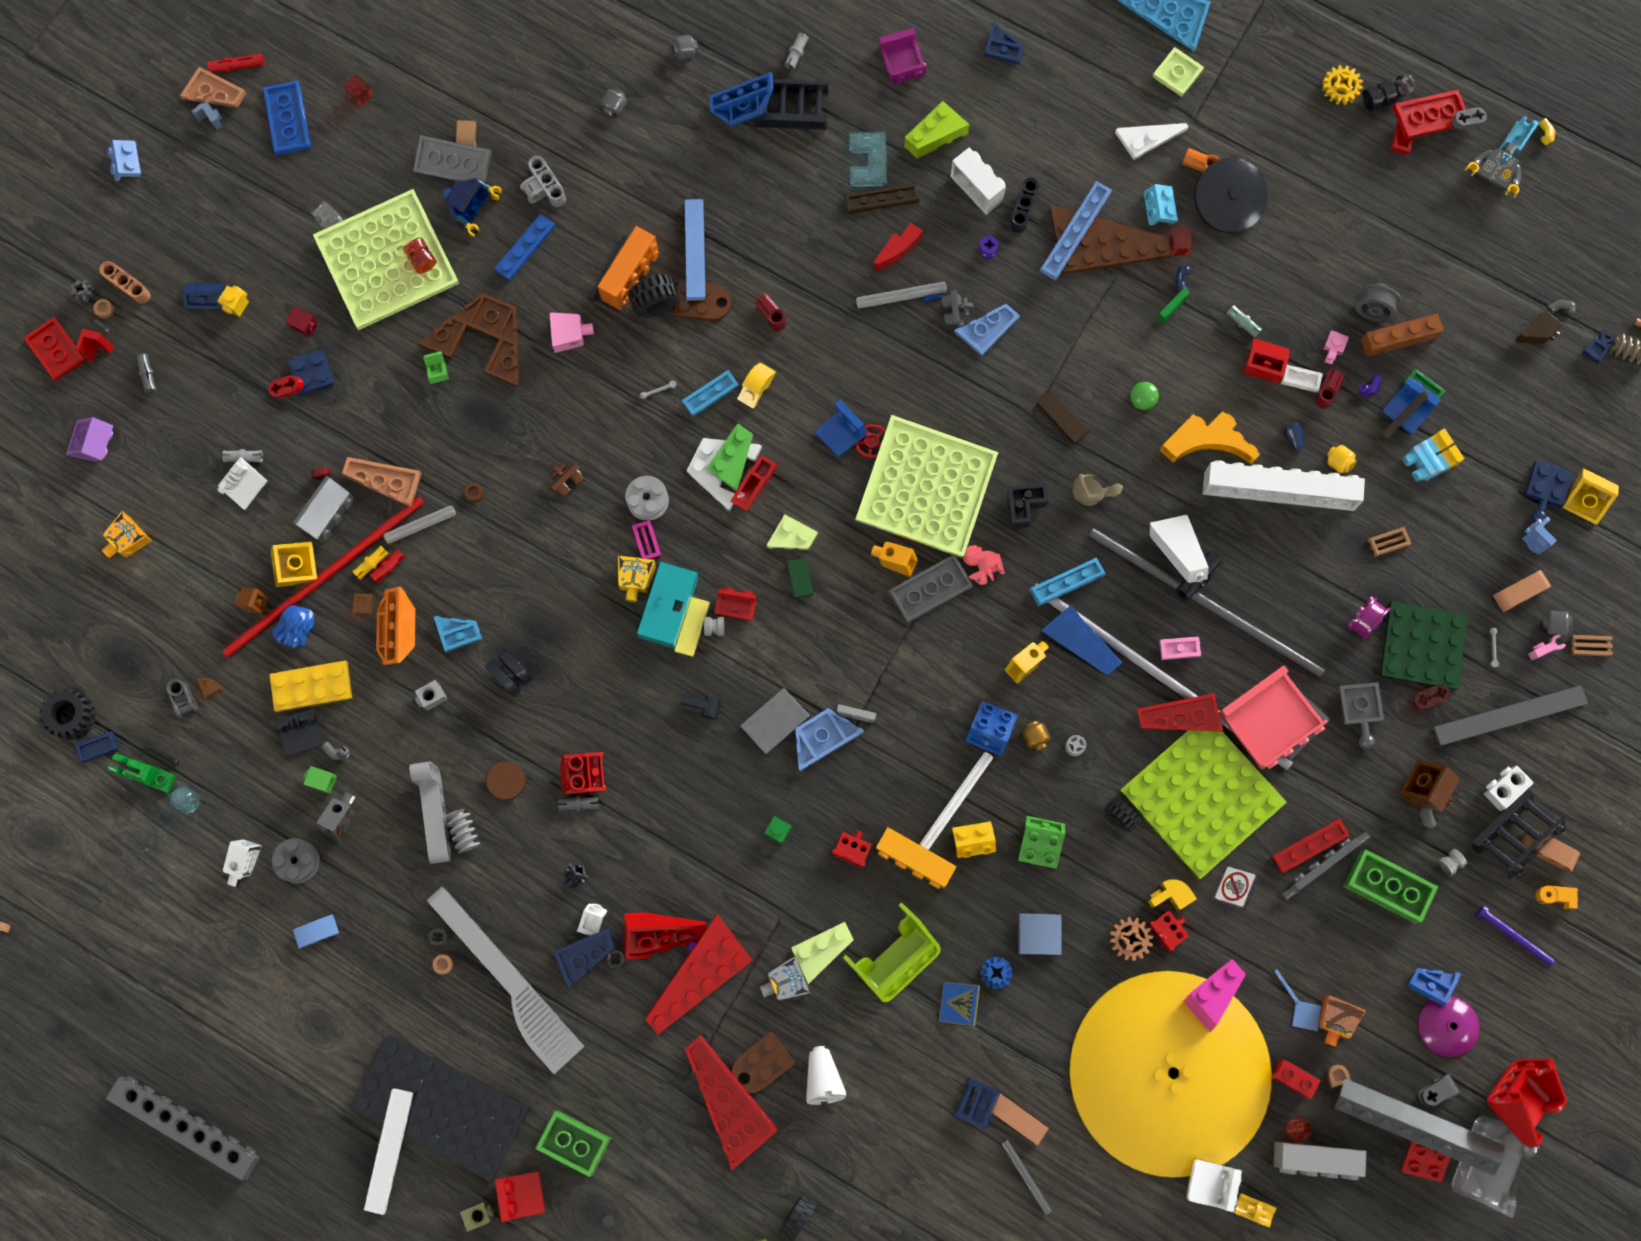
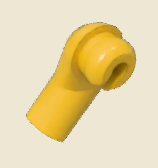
(1548, 130)

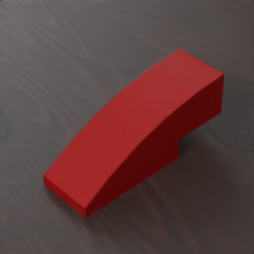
(898, 247)
(754, 483)

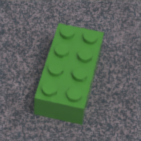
(1390, 886)

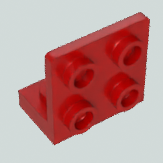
(1425, 1162)
(520, 1196)

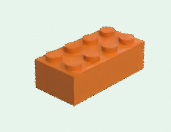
(628, 268)

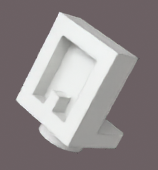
(591, 919)

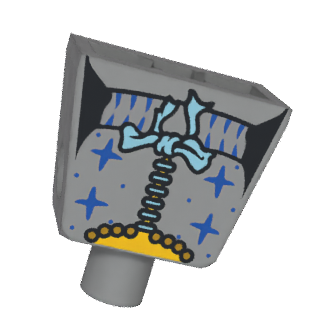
(786, 981)

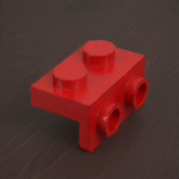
(735, 604)

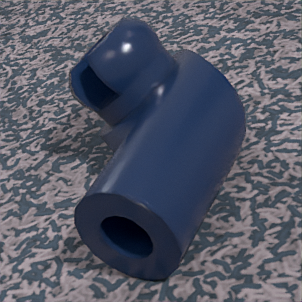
(1180, 281)

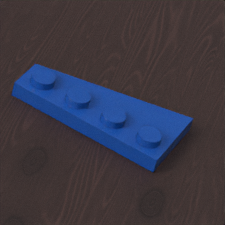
(1082, 640)

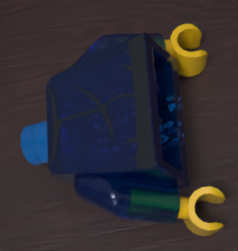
(467, 199)

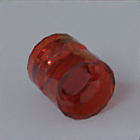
(419, 255)

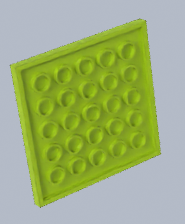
(1203, 798)

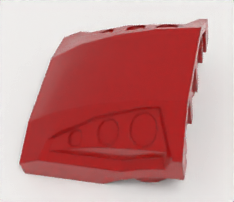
(582, 773)

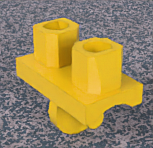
(1254, 1210)

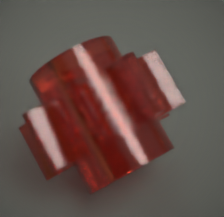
(1298, 1129)

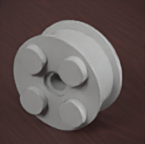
(643, 488)

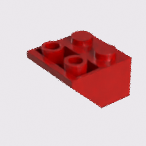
(1266, 361)

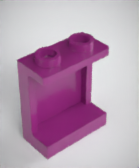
(902, 56)

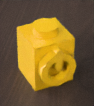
(233, 300)

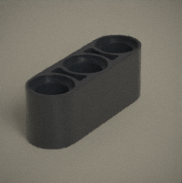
(1023, 213)

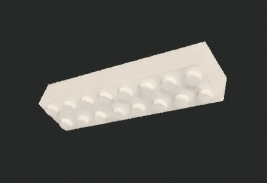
(1283, 486)

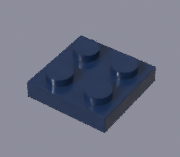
(313, 370)

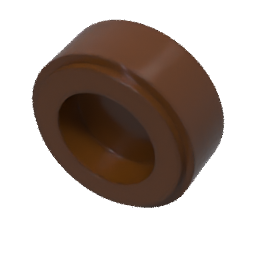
(474, 492)

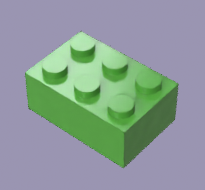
(573, 1143)

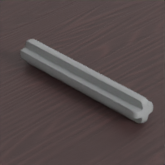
(419, 524)

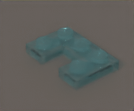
(876, 172)

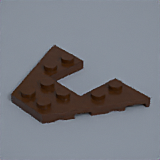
(490, 318)

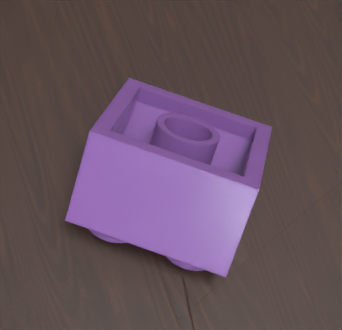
(90, 439)

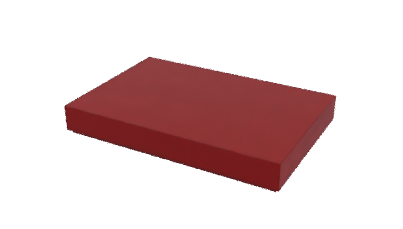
(54, 349)

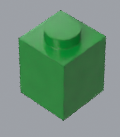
(778, 830)

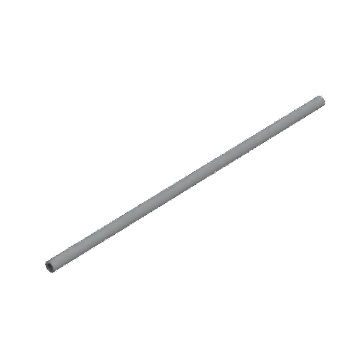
(1147, 666)

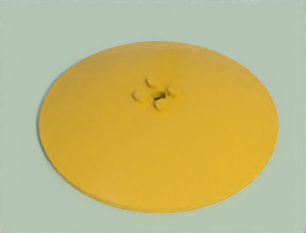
(1125, 1086)

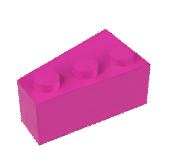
(1215, 994)

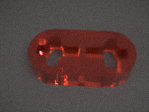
(1429, 693)

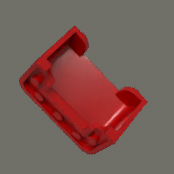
(1524, 1096)

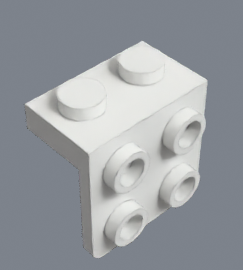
(1214, 1185)

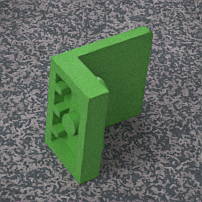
(1042, 842)

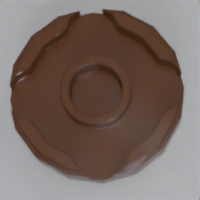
(506, 780)

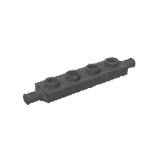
(1318, 868)

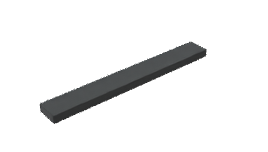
(1510, 715)

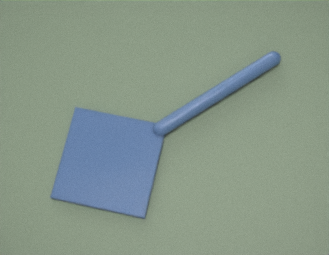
(1305, 1014)

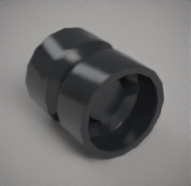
(1379, 96)

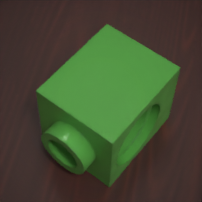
(319, 779)

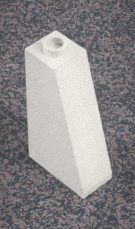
(1180, 546)

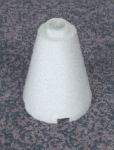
(823, 1078)

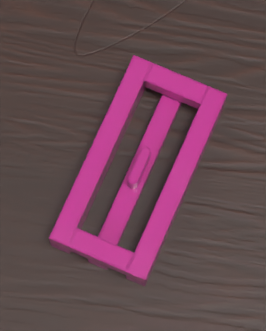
(641, 525)

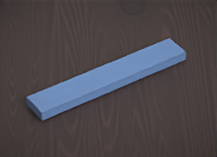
(1075, 230)
(695, 249)

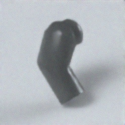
(1568, 305)
(335, 754)

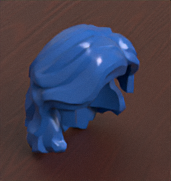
(294, 626)

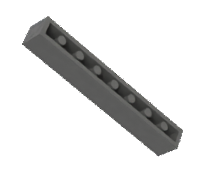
(1420, 1127)

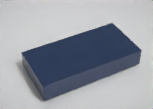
(96, 747)

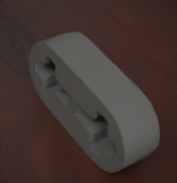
(1467, 115)

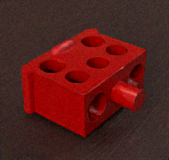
(850, 854)
(1165, 934)

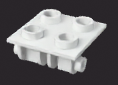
(242, 483)

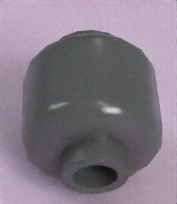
(683, 47)
(613, 101)
(1558, 623)

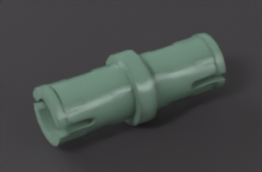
(1244, 321)

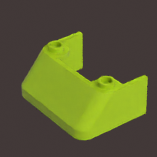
(901, 961)

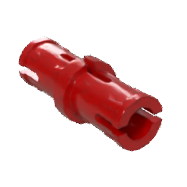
(387, 566)

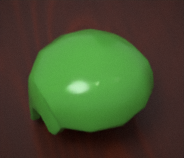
(1144, 395)

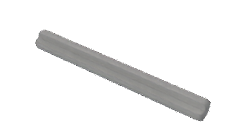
(903, 294)

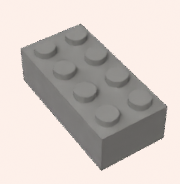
(1320, 1159)

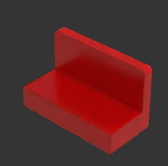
(90, 342)

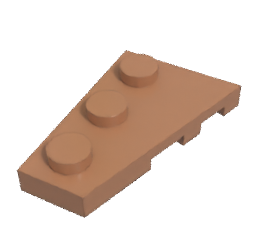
(212, 89)

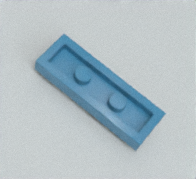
(710, 393)

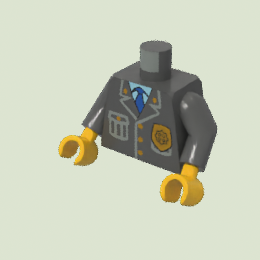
(1498, 168)

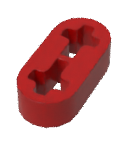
(285, 382)

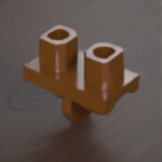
(559, 485)

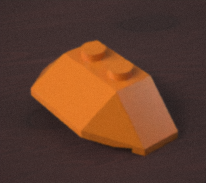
(395, 626)

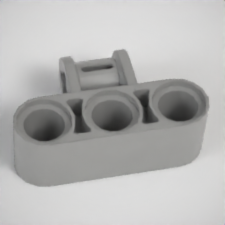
(542, 189)

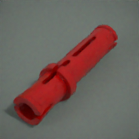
(236, 63)

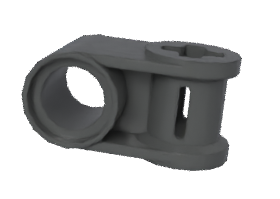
(182, 701)
(1440, 1089)

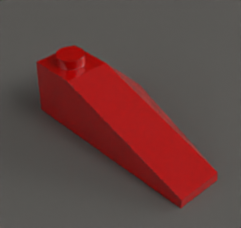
(653, 932)

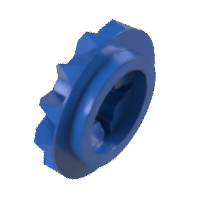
(996, 982)

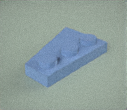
(987, 330)

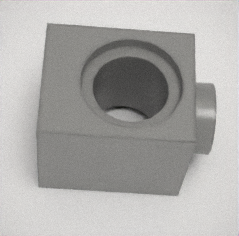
(439, 695)

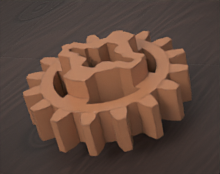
(1133, 930)

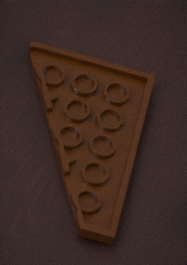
(1109, 243)

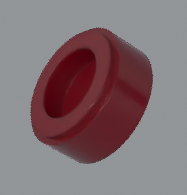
(320, 473)

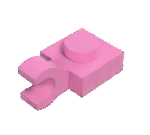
(1335, 345)
(1542, 649)

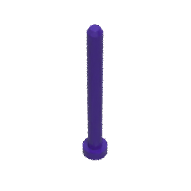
(1483, 913)

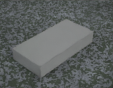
(856, 713)

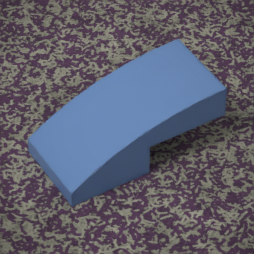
(315, 931)

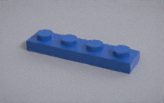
(525, 247)

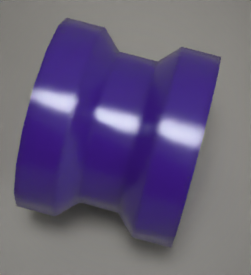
(986, 250)

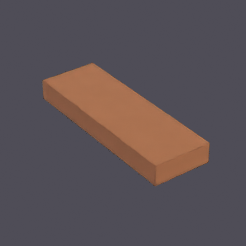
(1019, 1120)

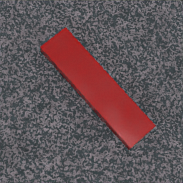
(1310, 846)

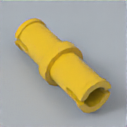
(370, 562)

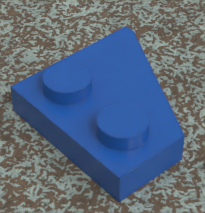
(1434, 984)

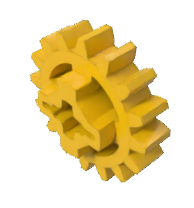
(1342, 84)

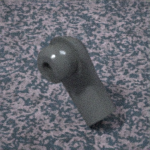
(1427, 818)

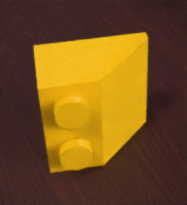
(1590, 496)
(293, 564)

